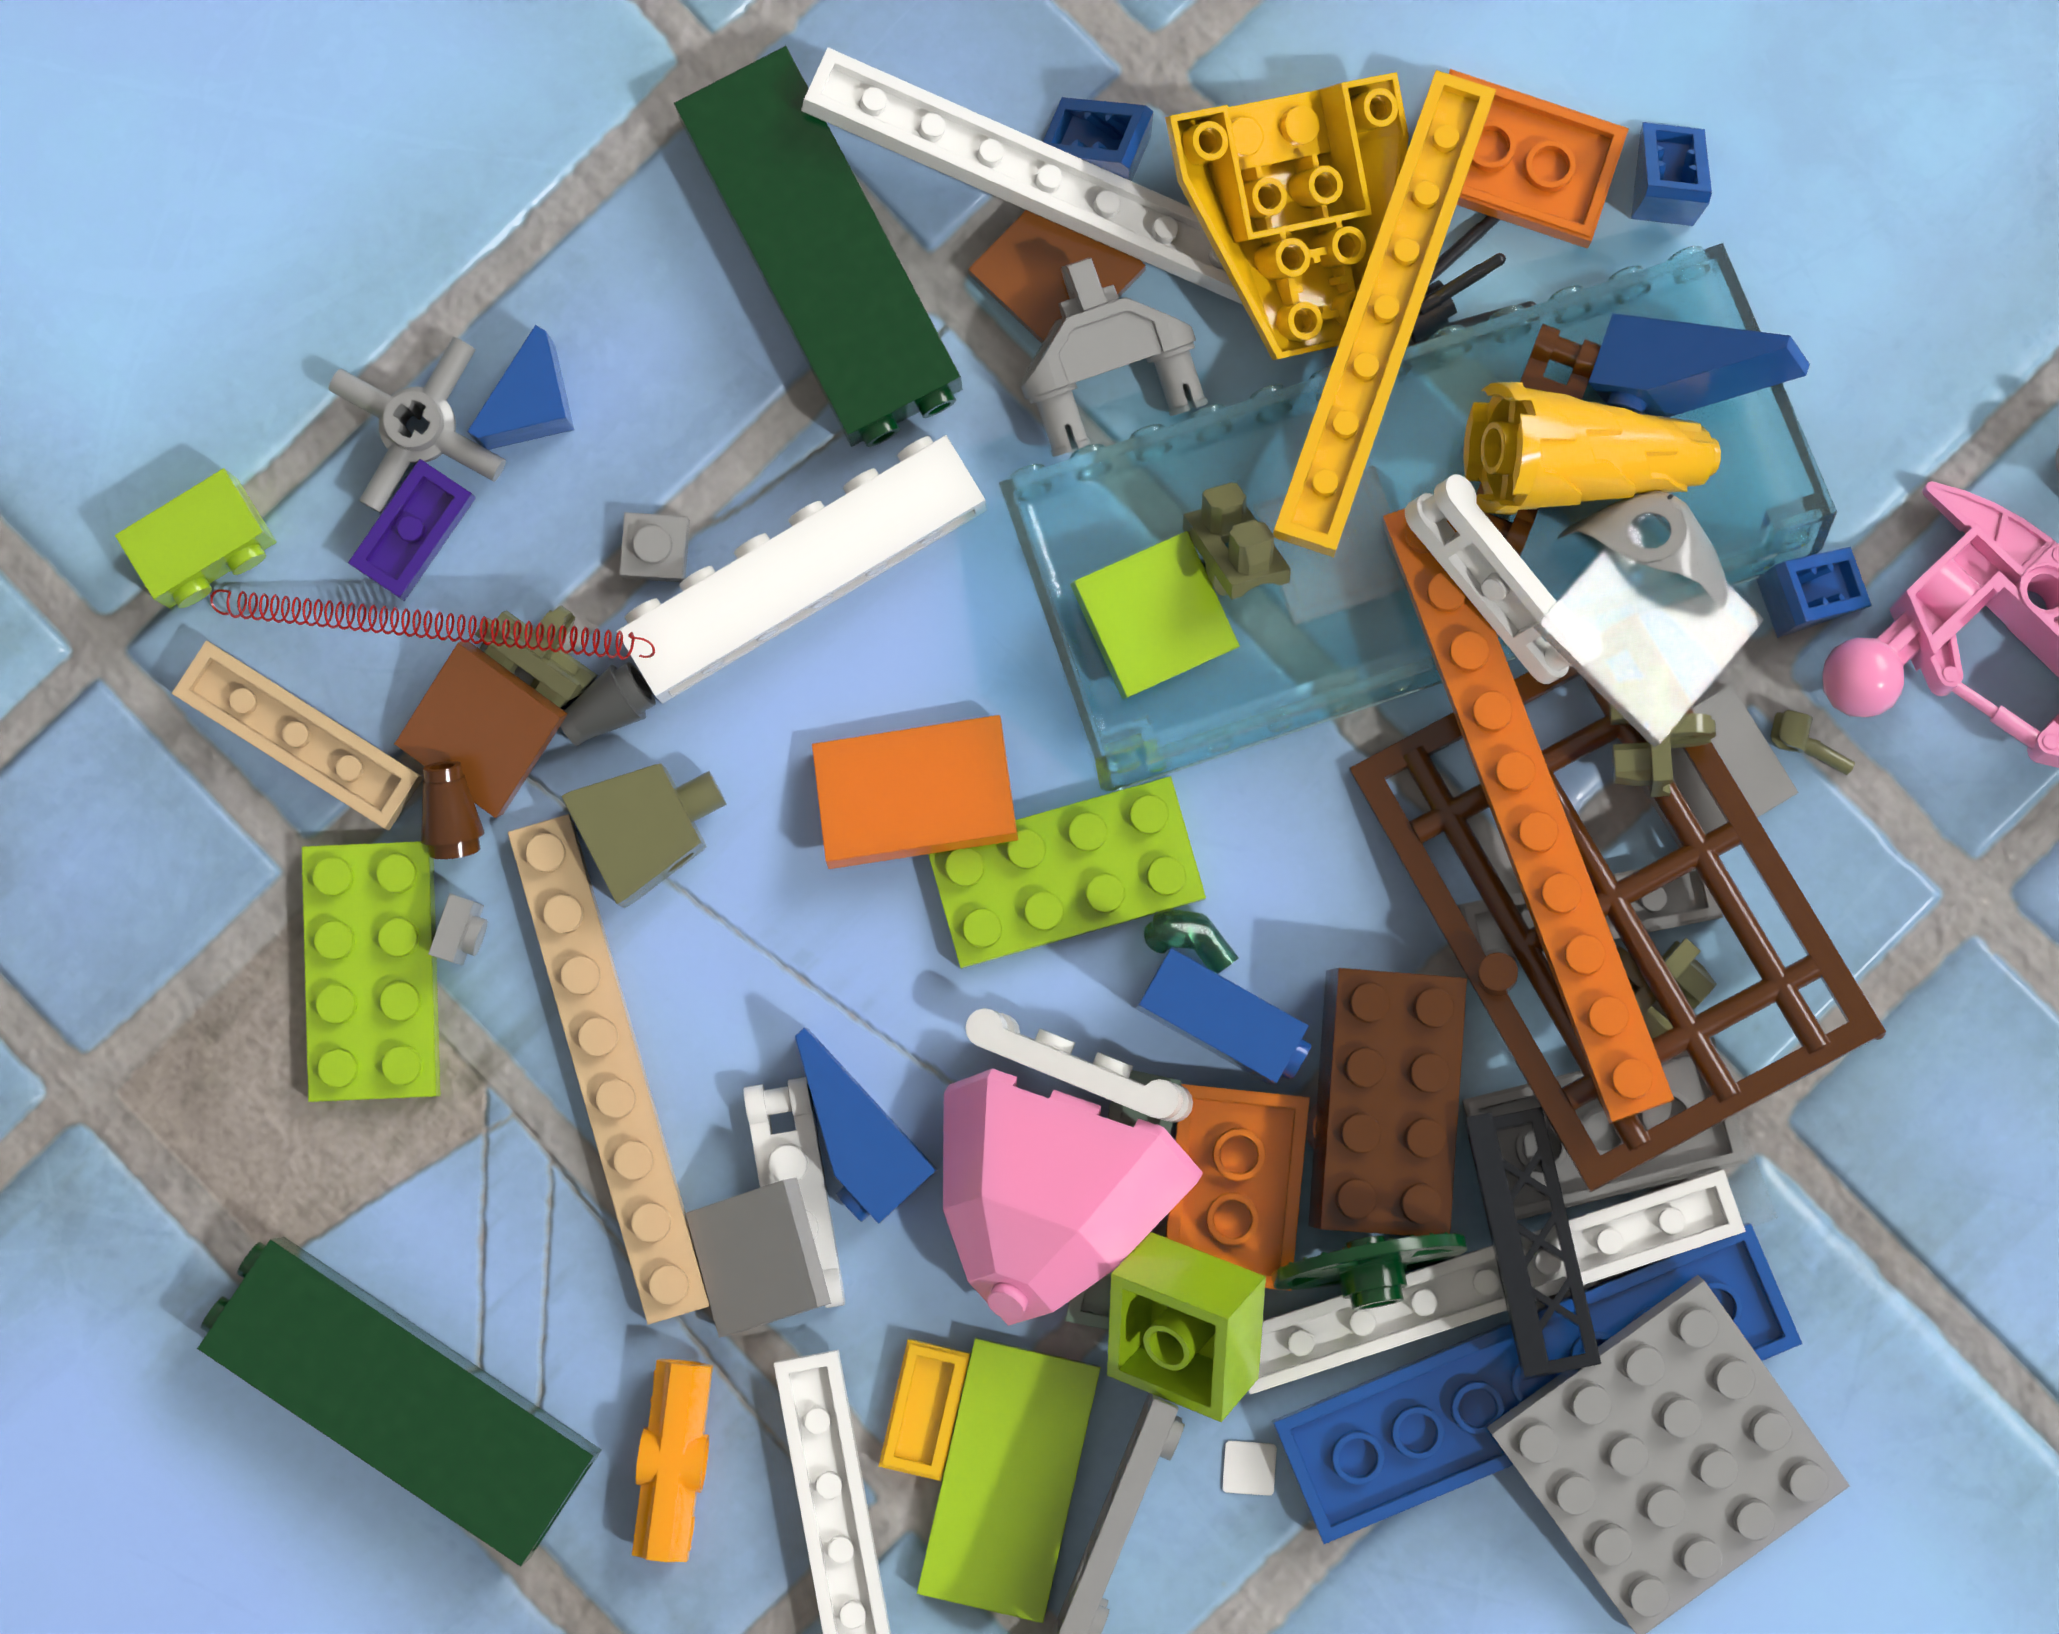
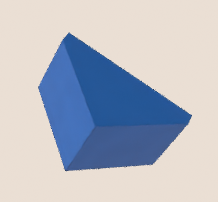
(1102, 133)
(1671, 175)
(527, 399)
(1812, 590)

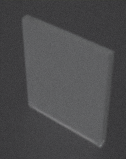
(1646, 633)

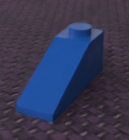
(1684, 366)
(863, 1143)

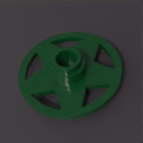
(1370, 1267)

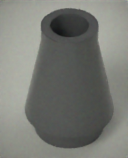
(609, 703)

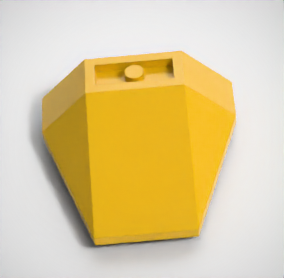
(1294, 200)

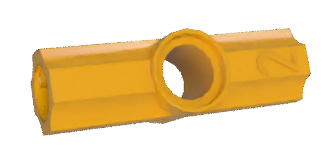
(672, 1460)

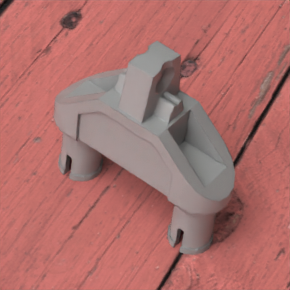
(1099, 336)

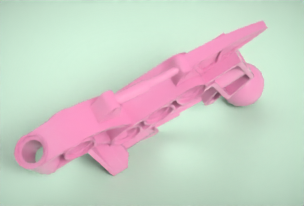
(1988, 567)

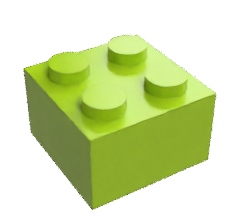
(1185, 1326)

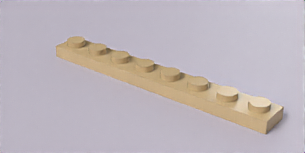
(609, 1068)

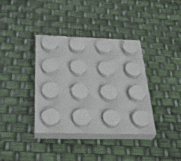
(1669, 1456)

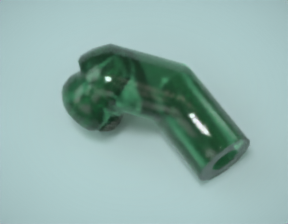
(1189, 931)

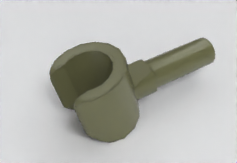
(1791, 733)

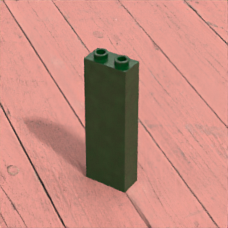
(820, 249)
(397, 1398)

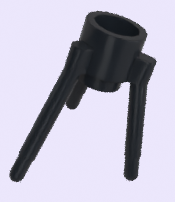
(1438, 302)

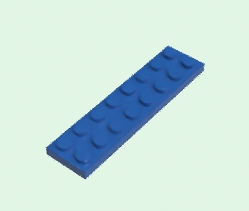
(1428, 1420)

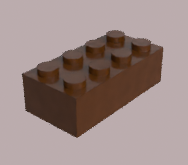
(1387, 1102)

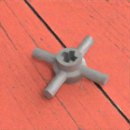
(417, 401)

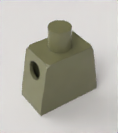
(642, 826)

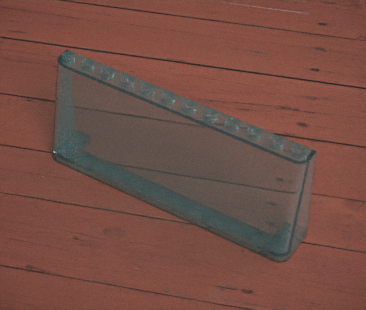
(1283, 678)

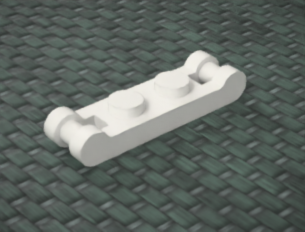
(1487, 572)
(1053, 1057)
(799, 1156)

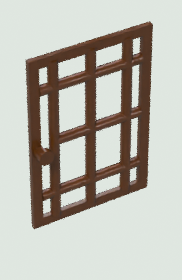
(1498, 972)

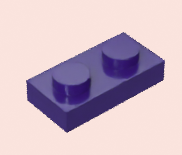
(412, 529)

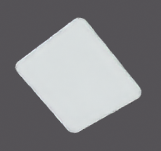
(1249, 1468)

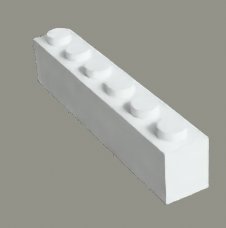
(802, 568)

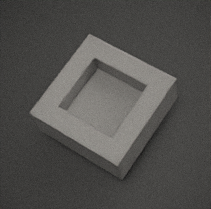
(654, 547)
(459, 930)

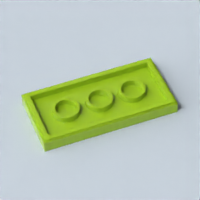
(1008, 1480)

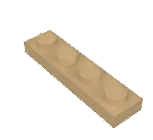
(297, 735)

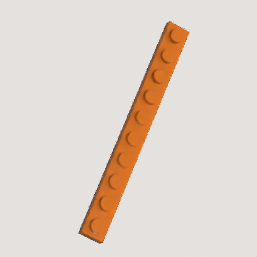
(1534, 833)

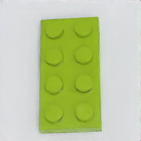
(1069, 873)
(370, 972)

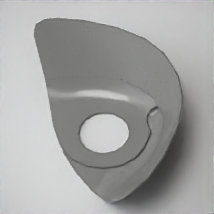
(1684, 553)

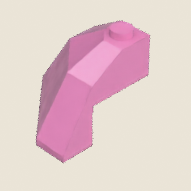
(1049, 1191)

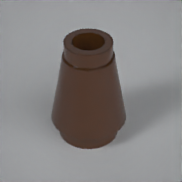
(449, 813)

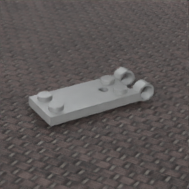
(1153, 1436)

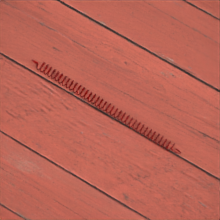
(482, 636)

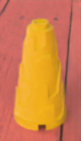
(1565, 451)

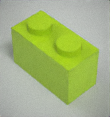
(197, 540)

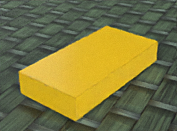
(924, 1409)

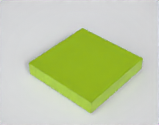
(1154, 615)

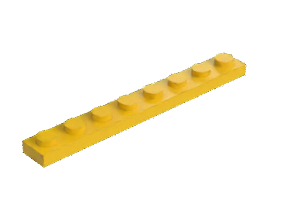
(1384, 314)

